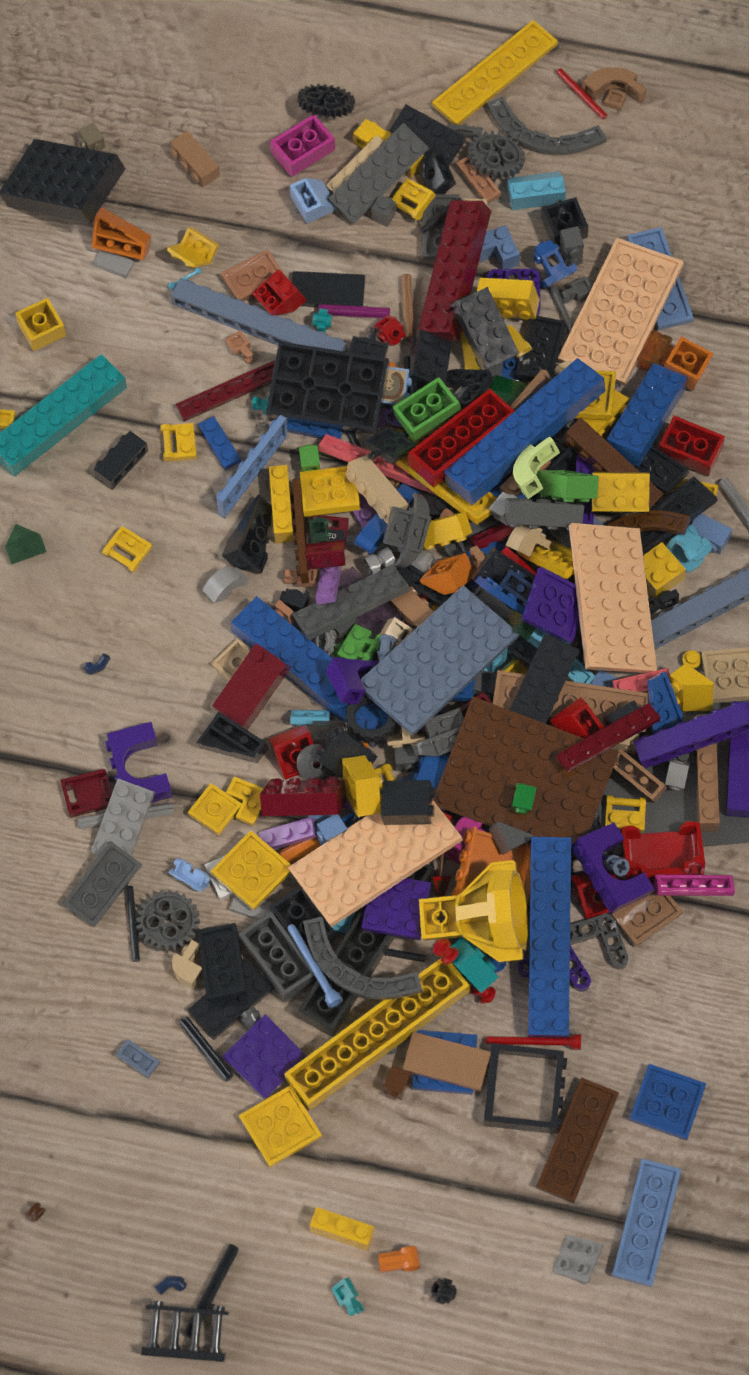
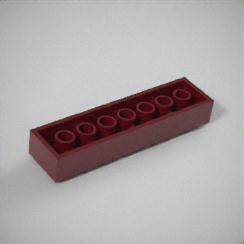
(454, 267)

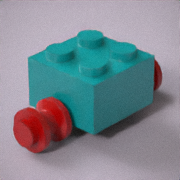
(472, 964)

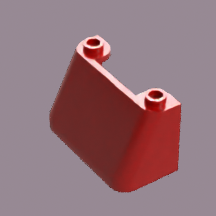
(664, 852)

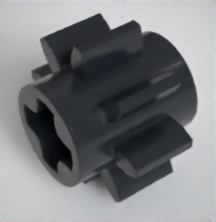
(443, 1291)

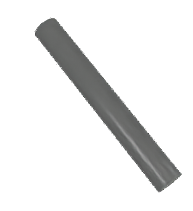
(561, 307)

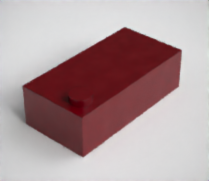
(251, 686)

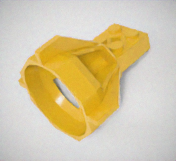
(475, 909)

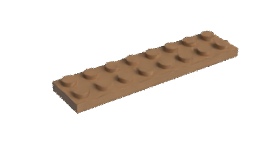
(599, 698)

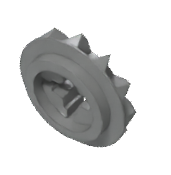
(327, 644)

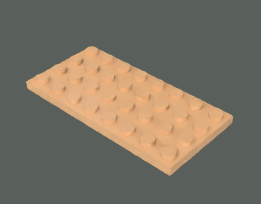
(621, 309)
(612, 598)
(369, 862)

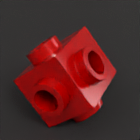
(389, 330)

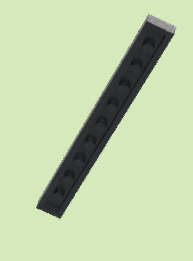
(519, 649)

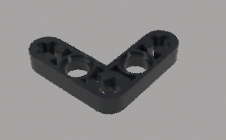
(475, 380)

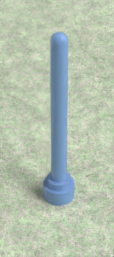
(332, 997)

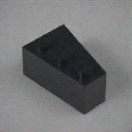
(231, 739)

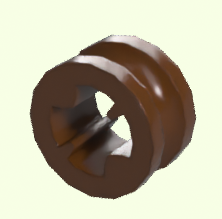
(35, 1212)

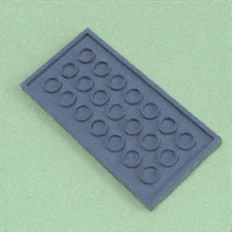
(438, 660)

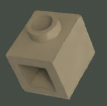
(91, 137)

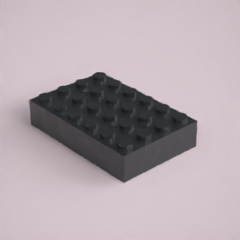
(62, 180)
(328, 387)

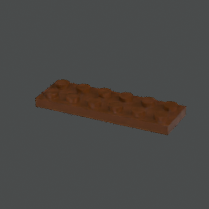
(577, 1140)

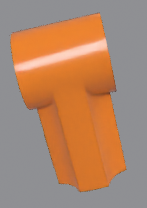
(404, 1259)

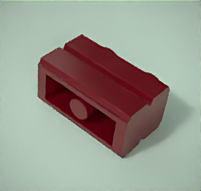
(325, 554)

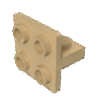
(398, 739)

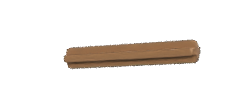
(407, 306)

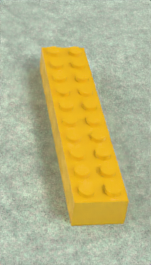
(375, 1035)

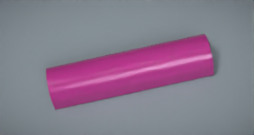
(694, 885)

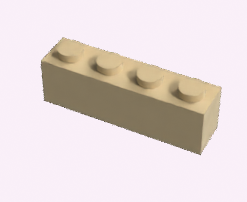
(374, 487)

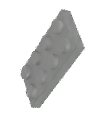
(124, 817)

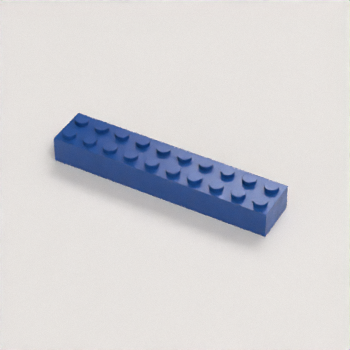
(530, 424)
(308, 662)
(549, 937)

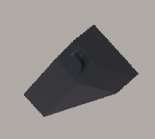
(248, 542)

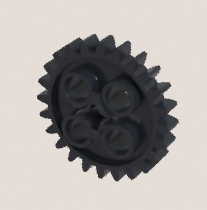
(326, 101)

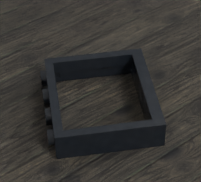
(525, 1124)

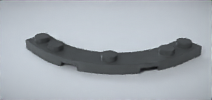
(539, 141)
(351, 980)

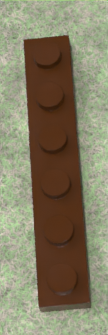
(300, 537)

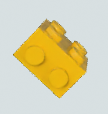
(194, 249)

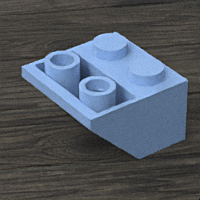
(311, 199)

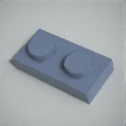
(138, 1058)

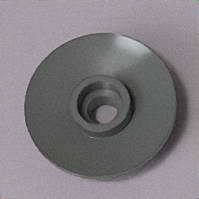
(305, 764)

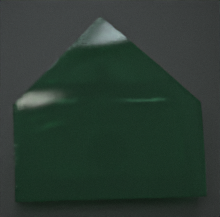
(24, 544)

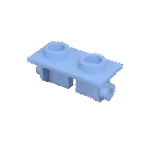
(197, 880)

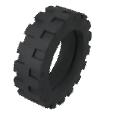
(364, 734)

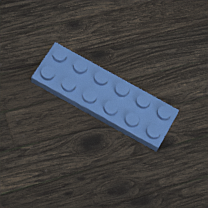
(676, 309)
(252, 466)
(646, 1223)

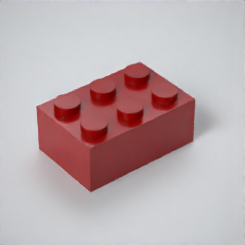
(692, 445)

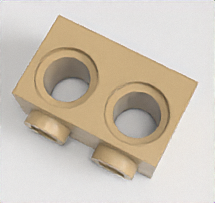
(397, 629)

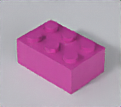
(302, 145)

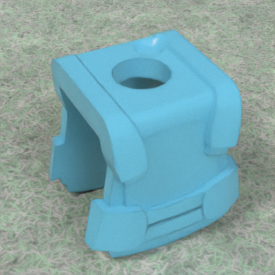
(689, 548)

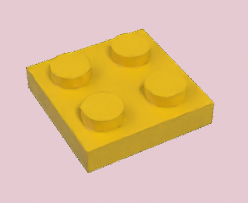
(214, 809)

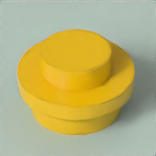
(692, 658)

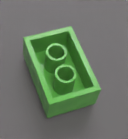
(427, 410)
(567, 485)

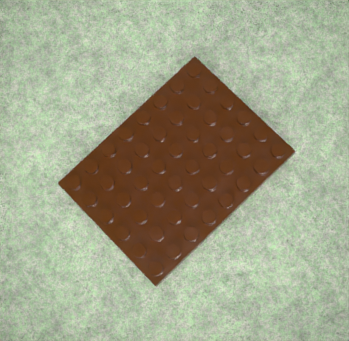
(506, 749)

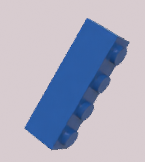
(432, 768)

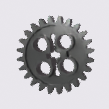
(496, 155)
(178, 907)

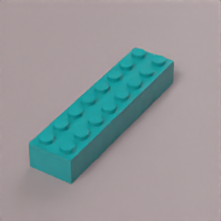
(59, 414)

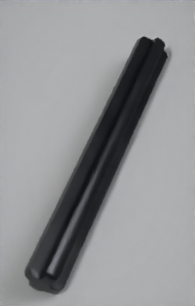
(214, 1284)

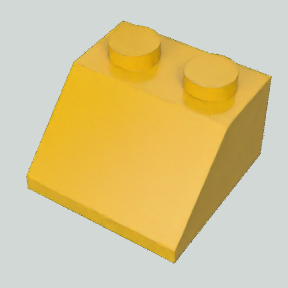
(692, 689)

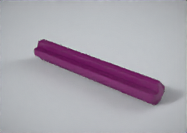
(356, 311)

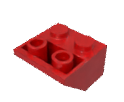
(279, 295)
(577, 720)

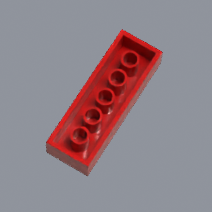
(457, 437)

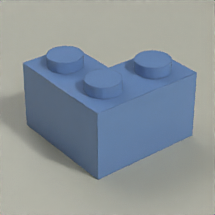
(500, 244)
(328, 827)

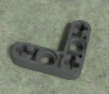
(599, 930)

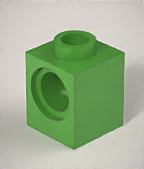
(309, 458)

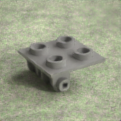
(578, 1258)

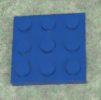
(426, 1084)
(667, 1102)

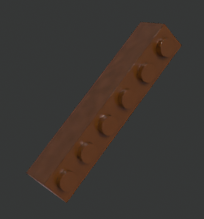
(600, 454)

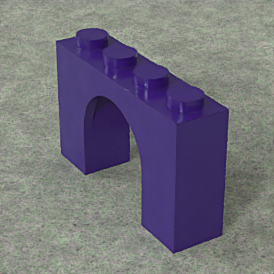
(346, 678)
(123, 745)
(614, 892)

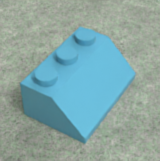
(535, 190)

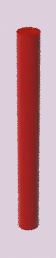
(582, 94)

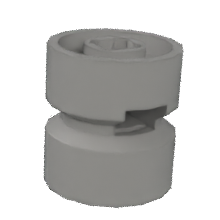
(383, 559)

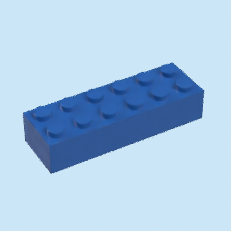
(647, 413)

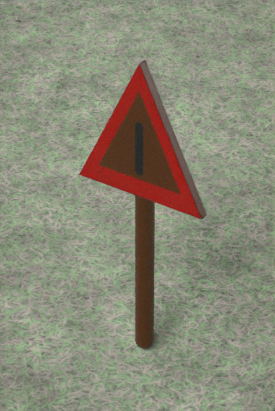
(441, 882)

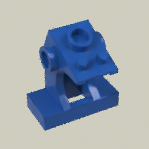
(556, 272)

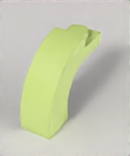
(530, 462)

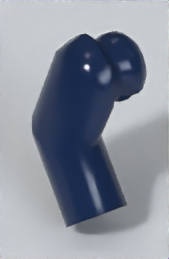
(97, 667)
(171, 1281)

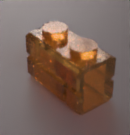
(655, 351)

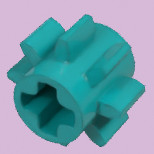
(322, 320)

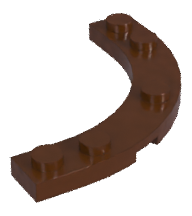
(654, 521)

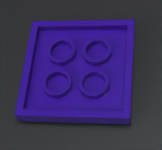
(553, 606)
(397, 910)
(264, 1056)

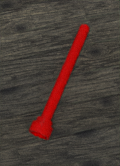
(573, 1041)

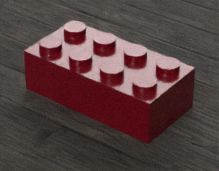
(303, 797)

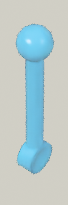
(172, 285)

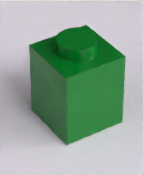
(523, 799)

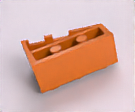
(119, 236)

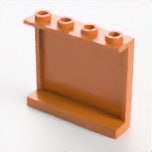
(482, 850)

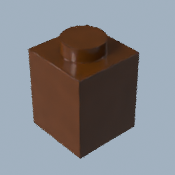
(396, 1083)

